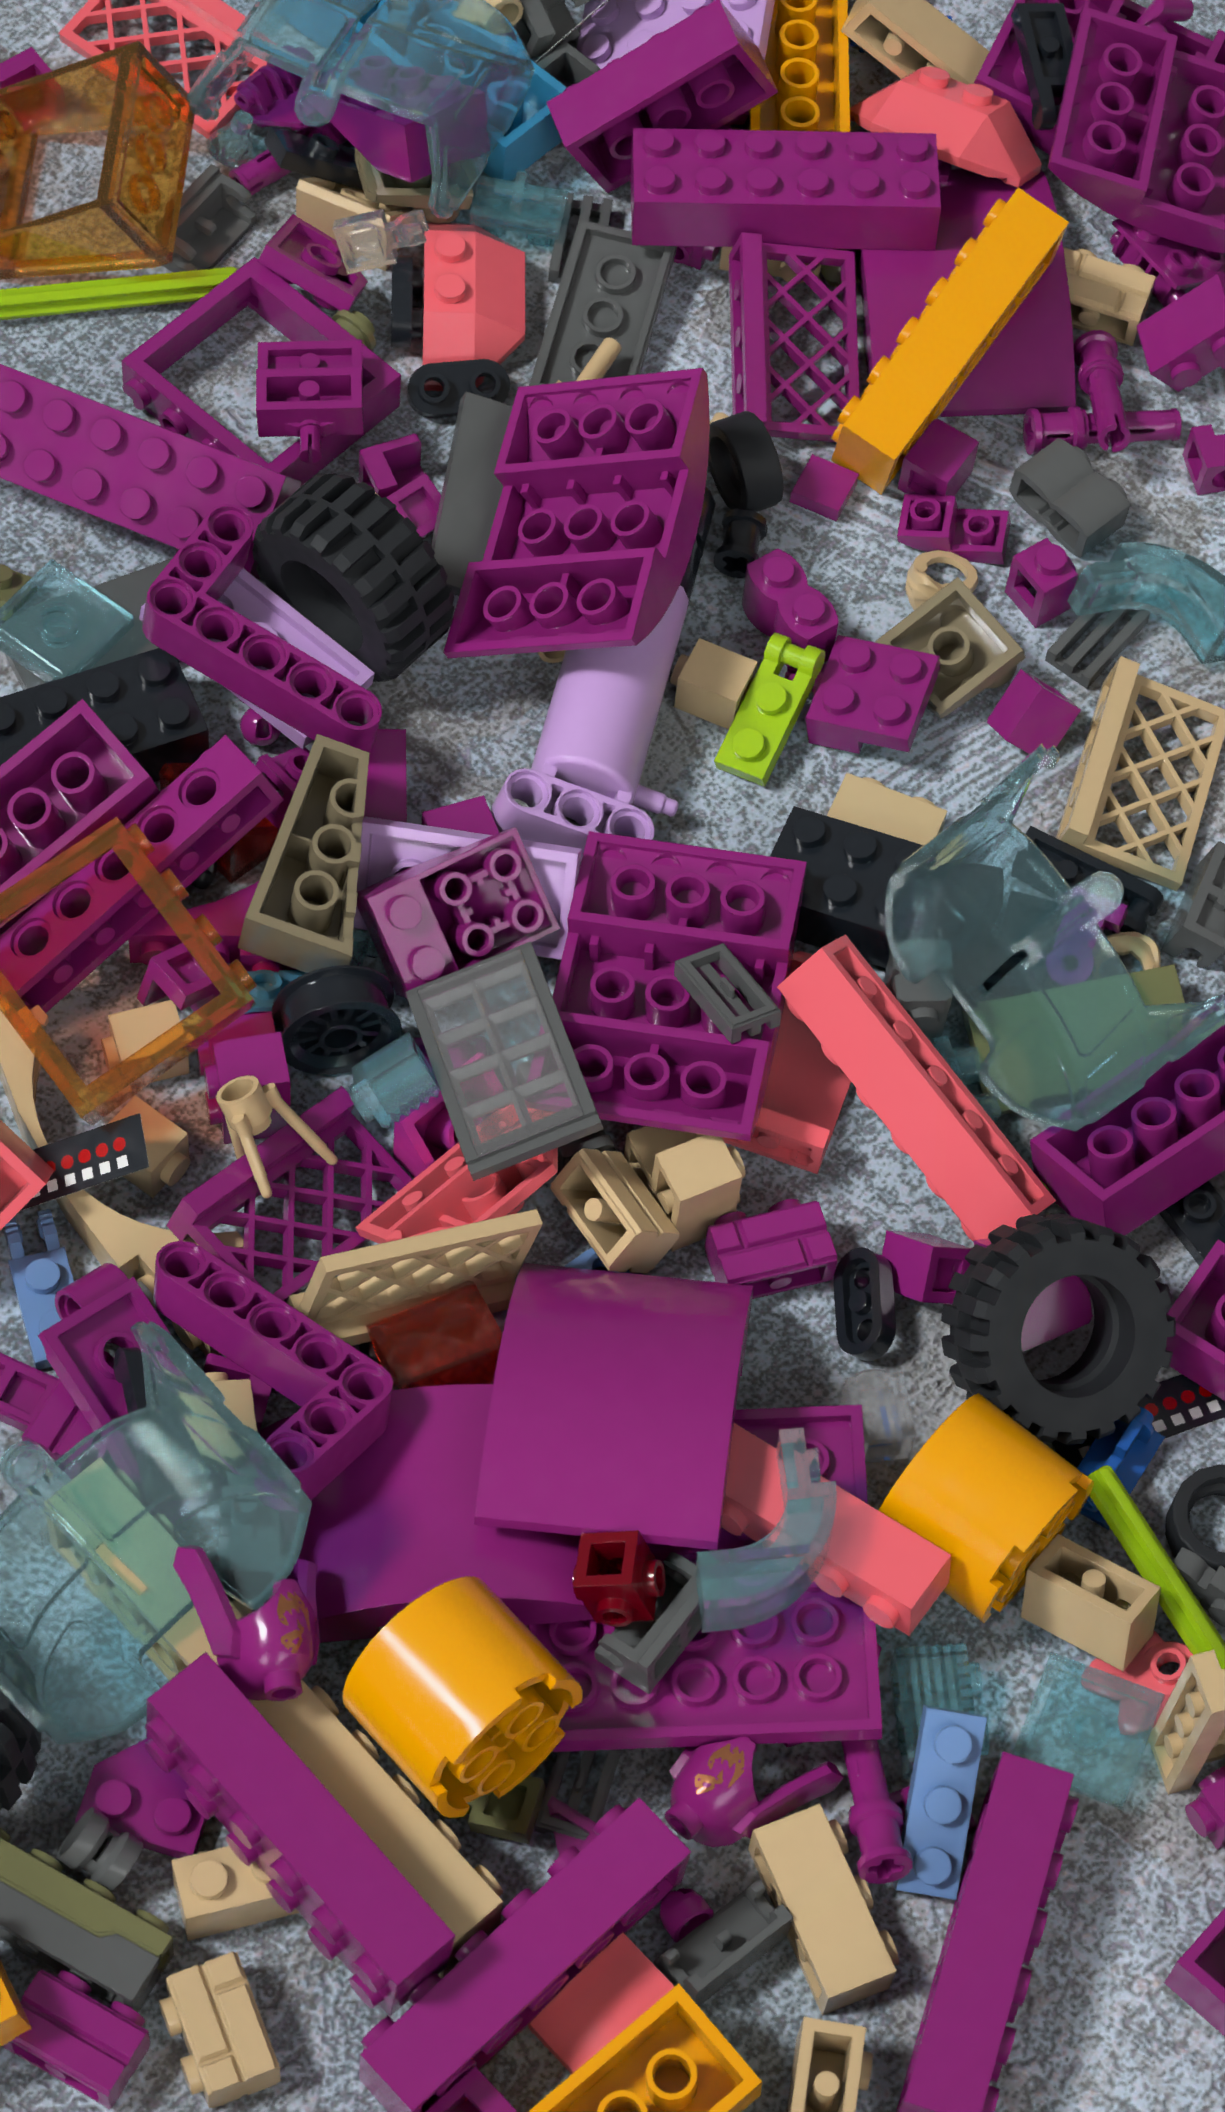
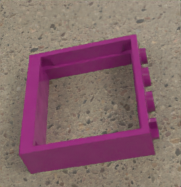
(292, 316)

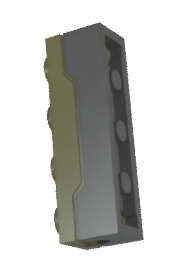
(79, 1927)

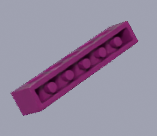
(104, 905)

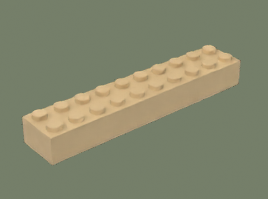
(348, 1769)

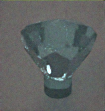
(232, 143)

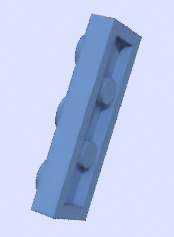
(941, 1800)

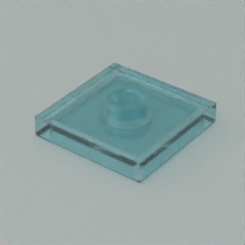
(60, 624)
(1089, 1728)

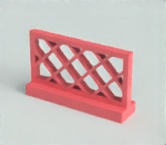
(205, 20)

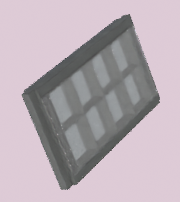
(503, 1061)

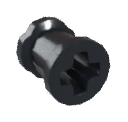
(741, 541)

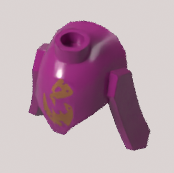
(267, 1648)
(716, 1794)

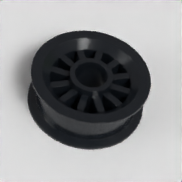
(335, 1018)

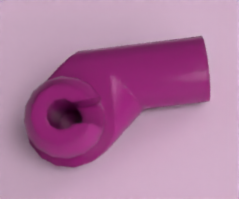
(1166, 11)

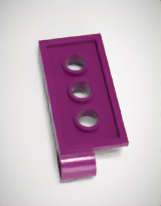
(92, 1314)

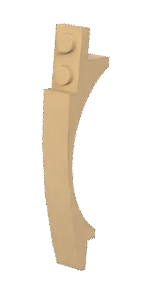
(105, 1232)

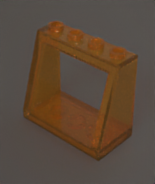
(141, 170)
(198, 935)

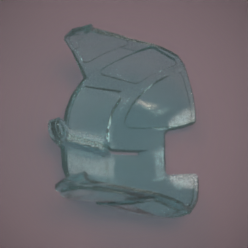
(424, 60)
(1067, 1018)
(141, 1488)

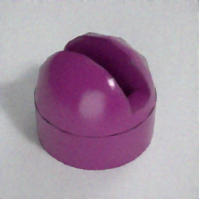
(679, 1908)

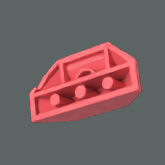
(969, 123)
(470, 296)
(449, 1197)

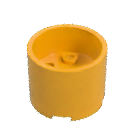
(988, 1500)
(460, 1695)

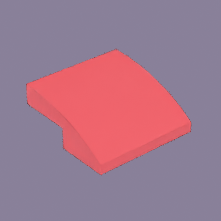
(599, 2003)

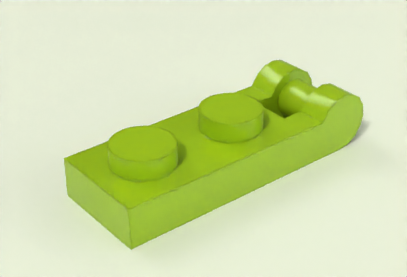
(769, 710)

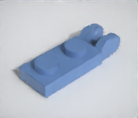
(37, 1280)

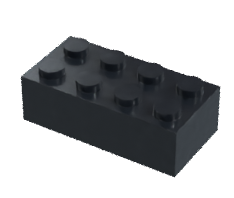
(137, 698)
(843, 880)

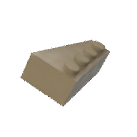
(310, 880)

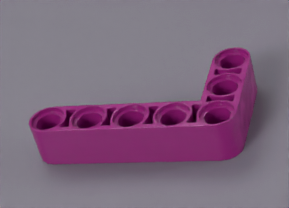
(245, 642)
(337, 1387)

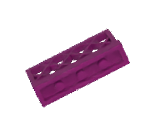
(752, 328)
(281, 1155)

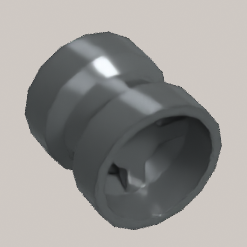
(100, 1849)

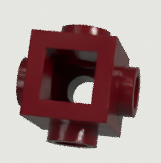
(618, 1577)

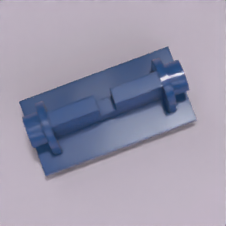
(1125, 1451)

